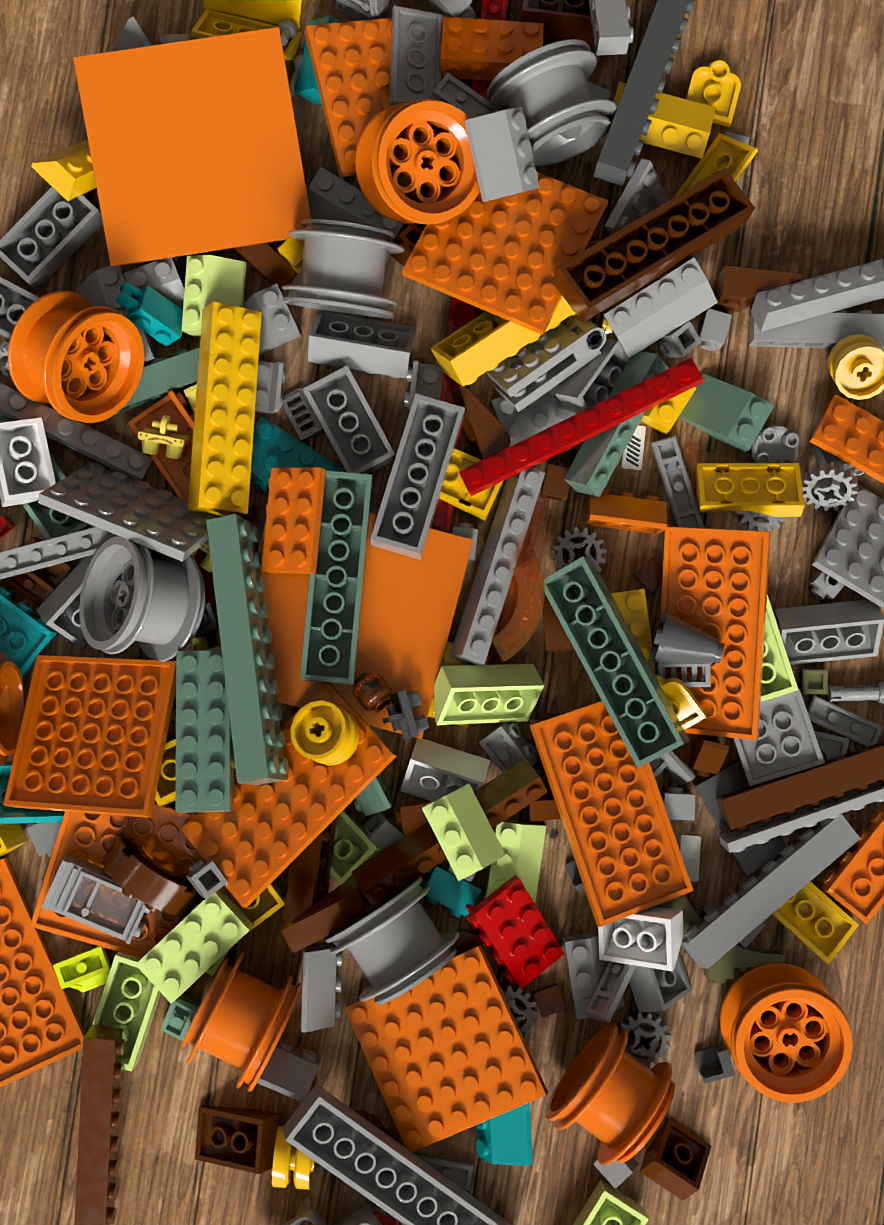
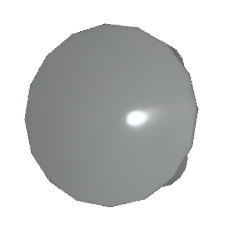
(775, 445)

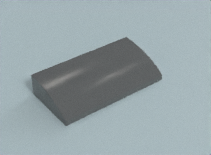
(726, 781)

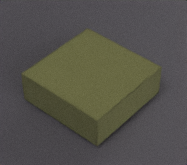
(814, 681)

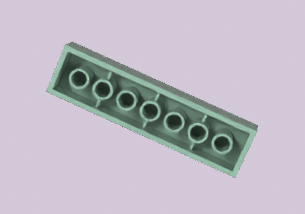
(337, 586)
(614, 661)

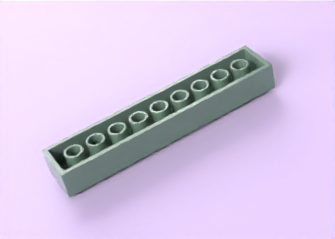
(247, 651)

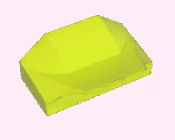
(84, 969)

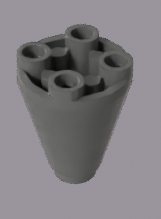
(684, 643)

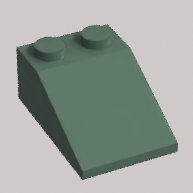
(727, 413)
(374, 797)

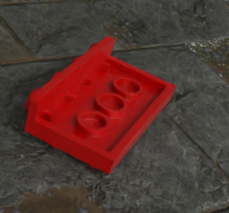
(515, 933)

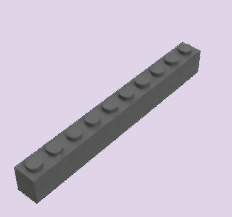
(640, 91)

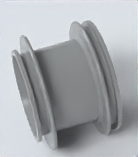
(555, 100)
(343, 268)
(140, 600)
(395, 944)

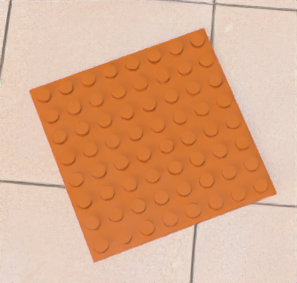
(193, 145)
(402, 622)

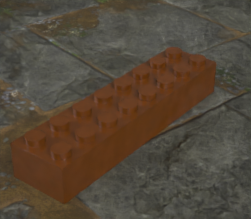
(652, 245)

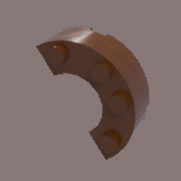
(148, 880)

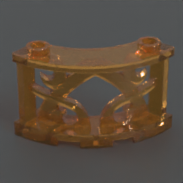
(527, 610)

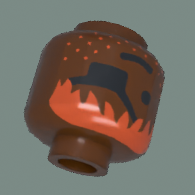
(372, 692)

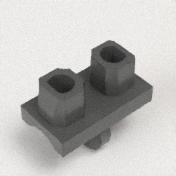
(402, 717)

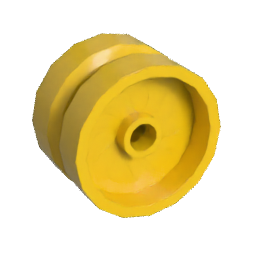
(857, 366)
(325, 733)
(289, 1159)

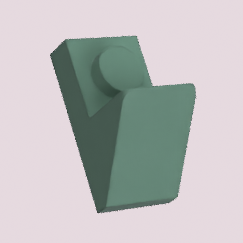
(180, 1016)

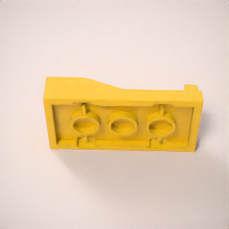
(753, 487)
(455, 489)

